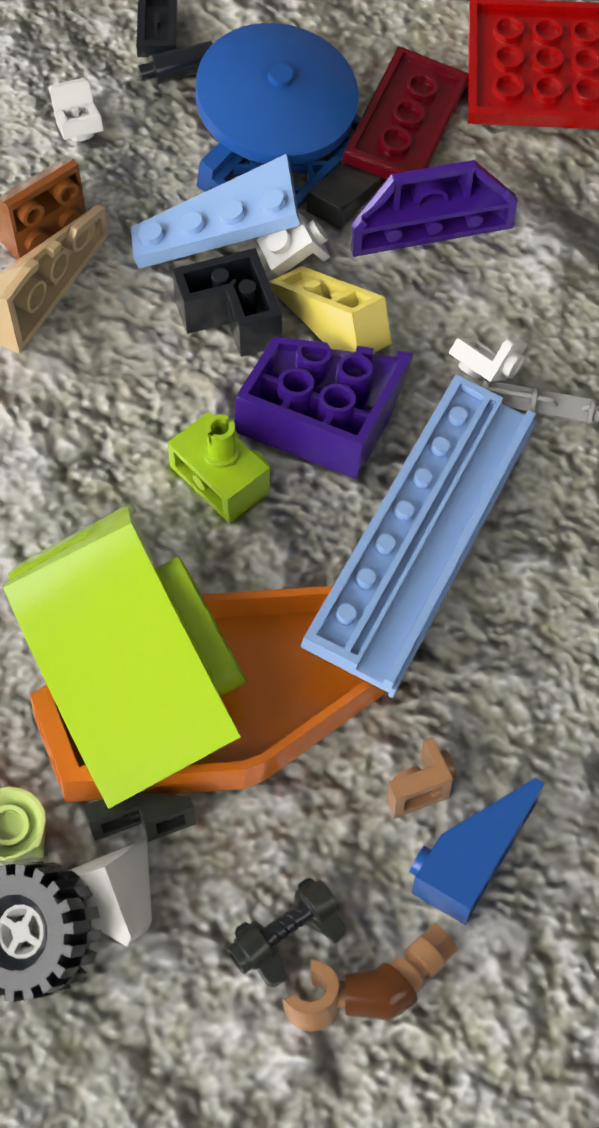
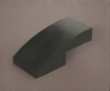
(157, 813)

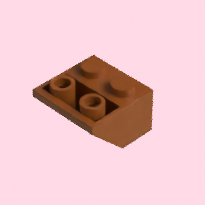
(40, 207)

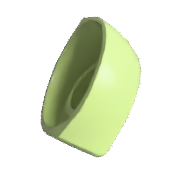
(21, 825)

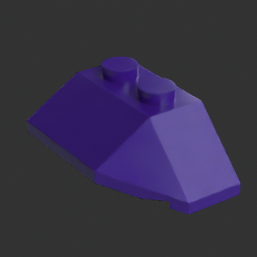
(432, 208)

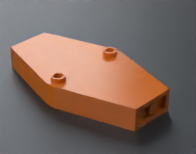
(280, 711)

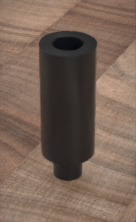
(174, 63)

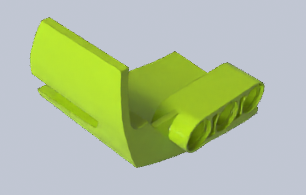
(126, 654)

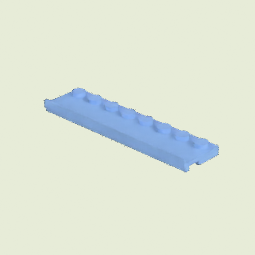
(420, 536)

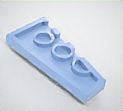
(228, 214)

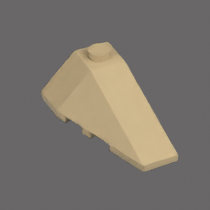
(43, 275)

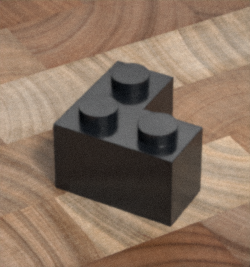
(229, 292)

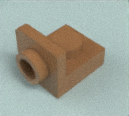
(420, 788)

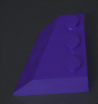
(320, 401)

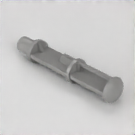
(546, 402)

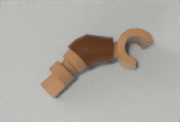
(376, 992)

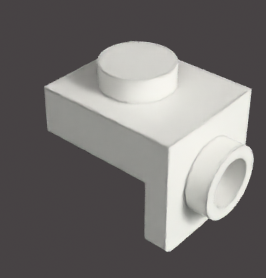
(75, 110)
(291, 246)
(481, 361)

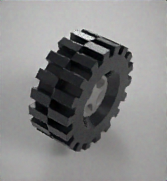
(50, 961)

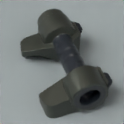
(257, 944)

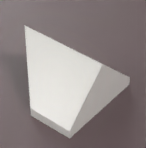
(120, 891)

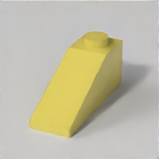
(335, 309)

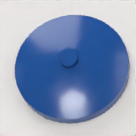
(276, 93)

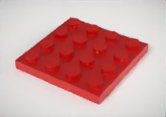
(533, 63)

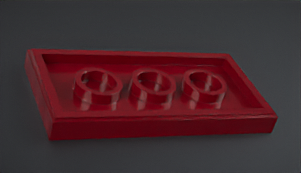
(406, 115)

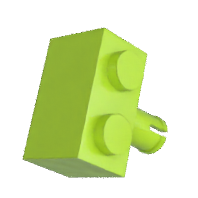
(220, 465)

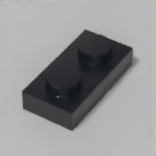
(156, 26)

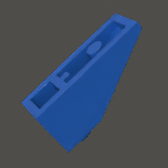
(469, 854)

